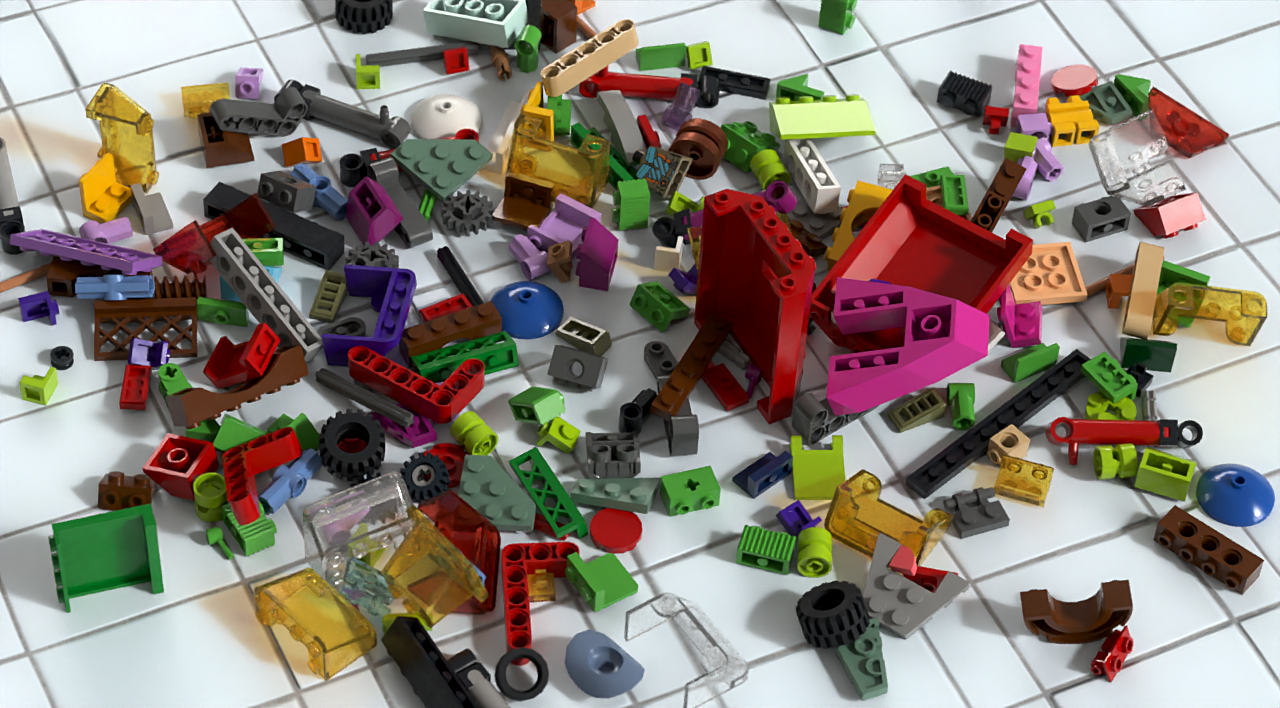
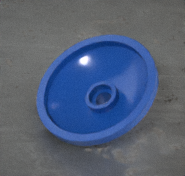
(528, 309)
(1235, 495)

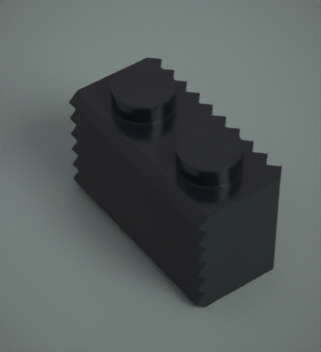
(964, 94)

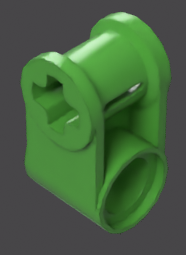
(171, 380)

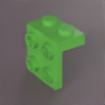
(746, 142)
(1174, 273)
(600, 580)

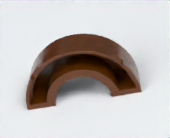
(1081, 620)

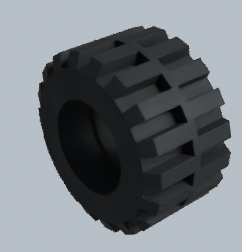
(364, 15)
(352, 425)
(832, 614)

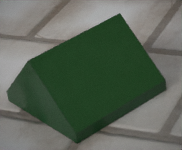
(1152, 353)

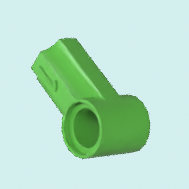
(527, 48)
(961, 400)

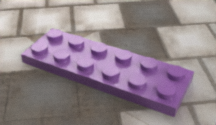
(86, 250)

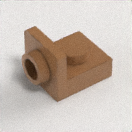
(560, 260)

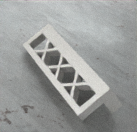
(501, 140)

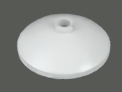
(444, 116)

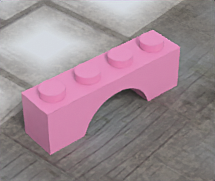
(1027, 81)

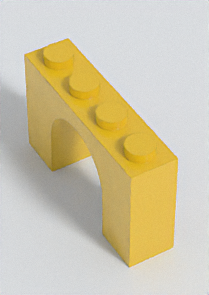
(862, 205)

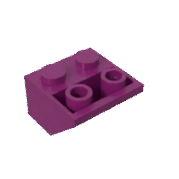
(371, 211)
(596, 256)

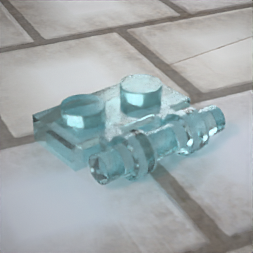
(367, 580)

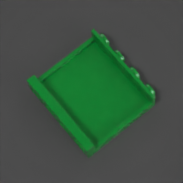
(106, 553)

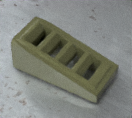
(332, 282)
(599, 341)
(928, 400)

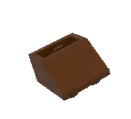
(558, 24)
(222, 146)

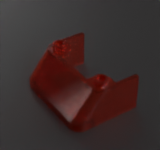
(191, 248)
(474, 537)

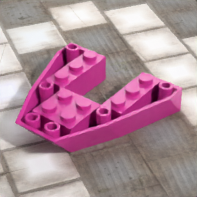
(939, 341)

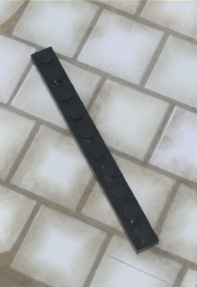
(1015, 411)

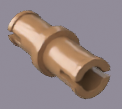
(500, 61)

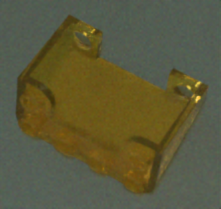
(576, 172)
(1239, 309)
(318, 618)

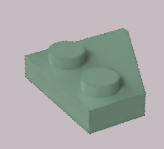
(1108, 104)

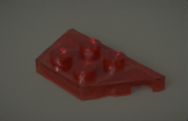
(1182, 127)

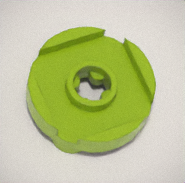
(1099, 403)

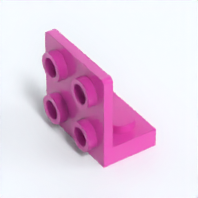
(1020, 321)

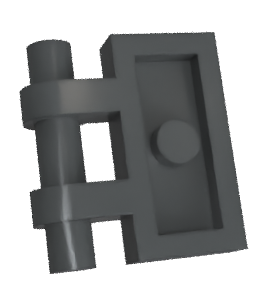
(979, 518)

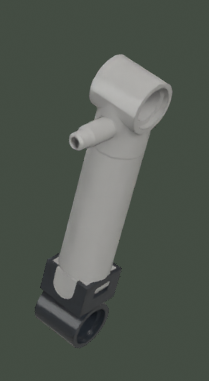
(10, 211)
(476, 680)

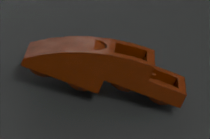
(998, 195)

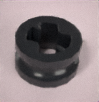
(64, 363)

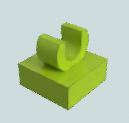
(698, 55)
(1039, 211)

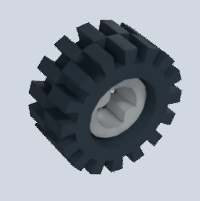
(426, 465)

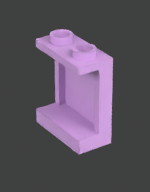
(563, 224)

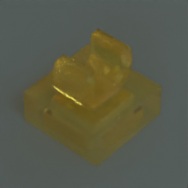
(541, 586)

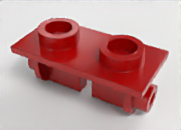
(1115, 649)

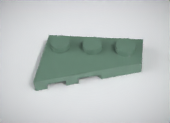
(617, 493)
(865, 662)

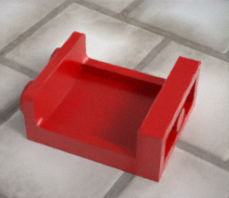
(243, 361)

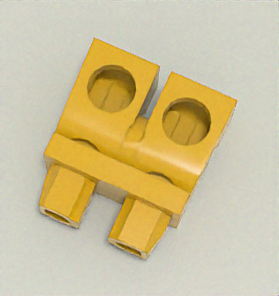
(1071, 120)

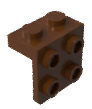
(524, 201)

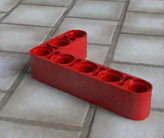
(414, 391)
(252, 458)
(516, 563)

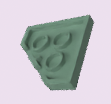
(441, 163)
(496, 494)

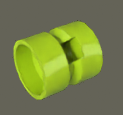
(769, 168)
(472, 433)
(1115, 461)
(209, 496)
(814, 552)

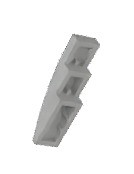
(621, 122)

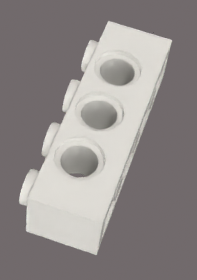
(811, 175)

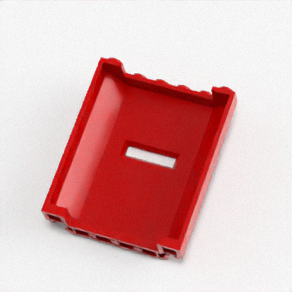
(924, 249)
(760, 283)

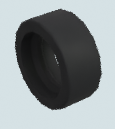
(542, 669)

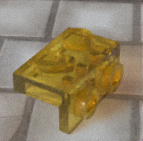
(199, 98)
(1023, 480)

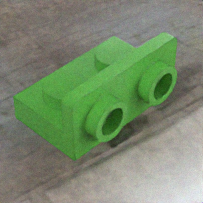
(562, 114)
(658, 305)
(1110, 377)

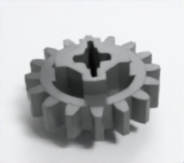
(467, 212)
(373, 256)

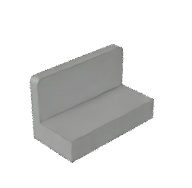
(150, 210)

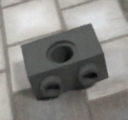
(286, 191)
(1100, 218)
(592, 367)

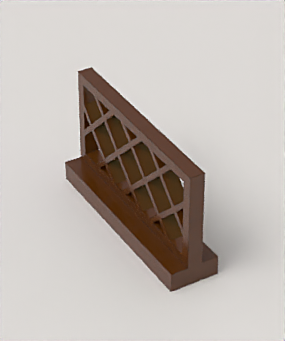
(145, 312)

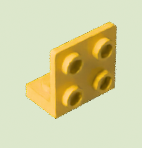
(535, 109)
(101, 194)

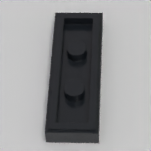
(738, 82)

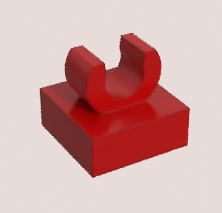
(456, 60)
(995, 118)

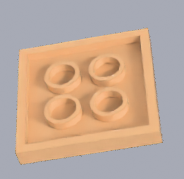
(1049, 276)

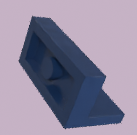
(764, 473)

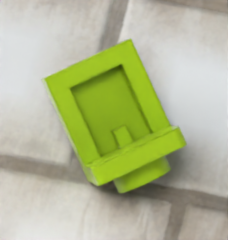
(680, 202)
(559, 434)

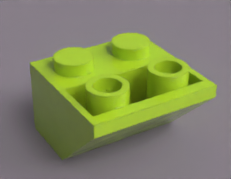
(1165, 474)

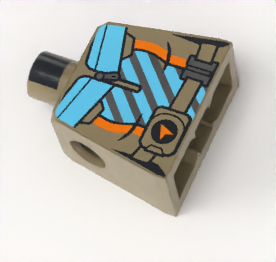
(662, 169)

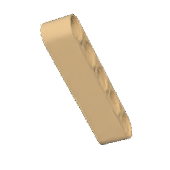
(589, 58)
(1143, 290)

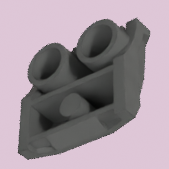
(613, 455)

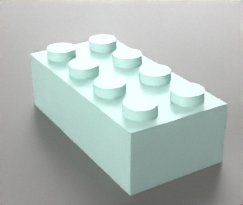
(477, 20)

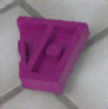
(415, 435)

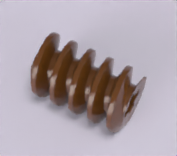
(180, 290)

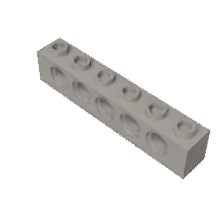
(262, 293)

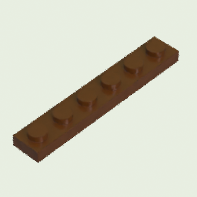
(691, 367)

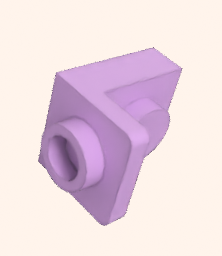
(248, 83)

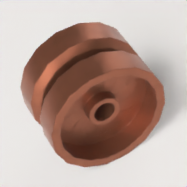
(704, 144)

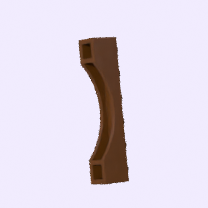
(197, 404)

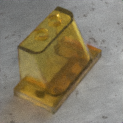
(430, 572)

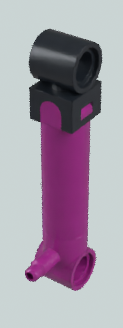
(667, 230)

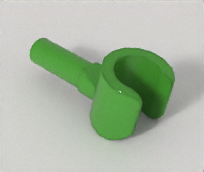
(215, 535)

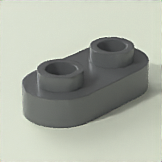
(350, 326)
(658, 357)

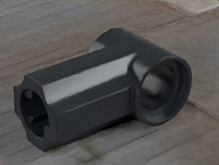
(634, 414)

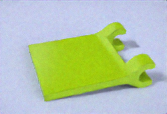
(817, 471)

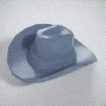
(601, 665)

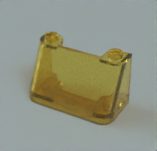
(125, 135)
(860, 516)

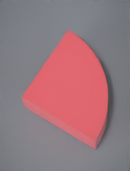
(904, 561)

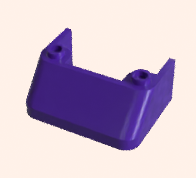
(390, 295)

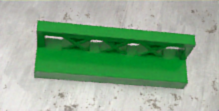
(617, 167)
(493, 355)
(552, 489)

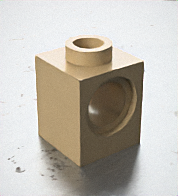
(1008, 442)

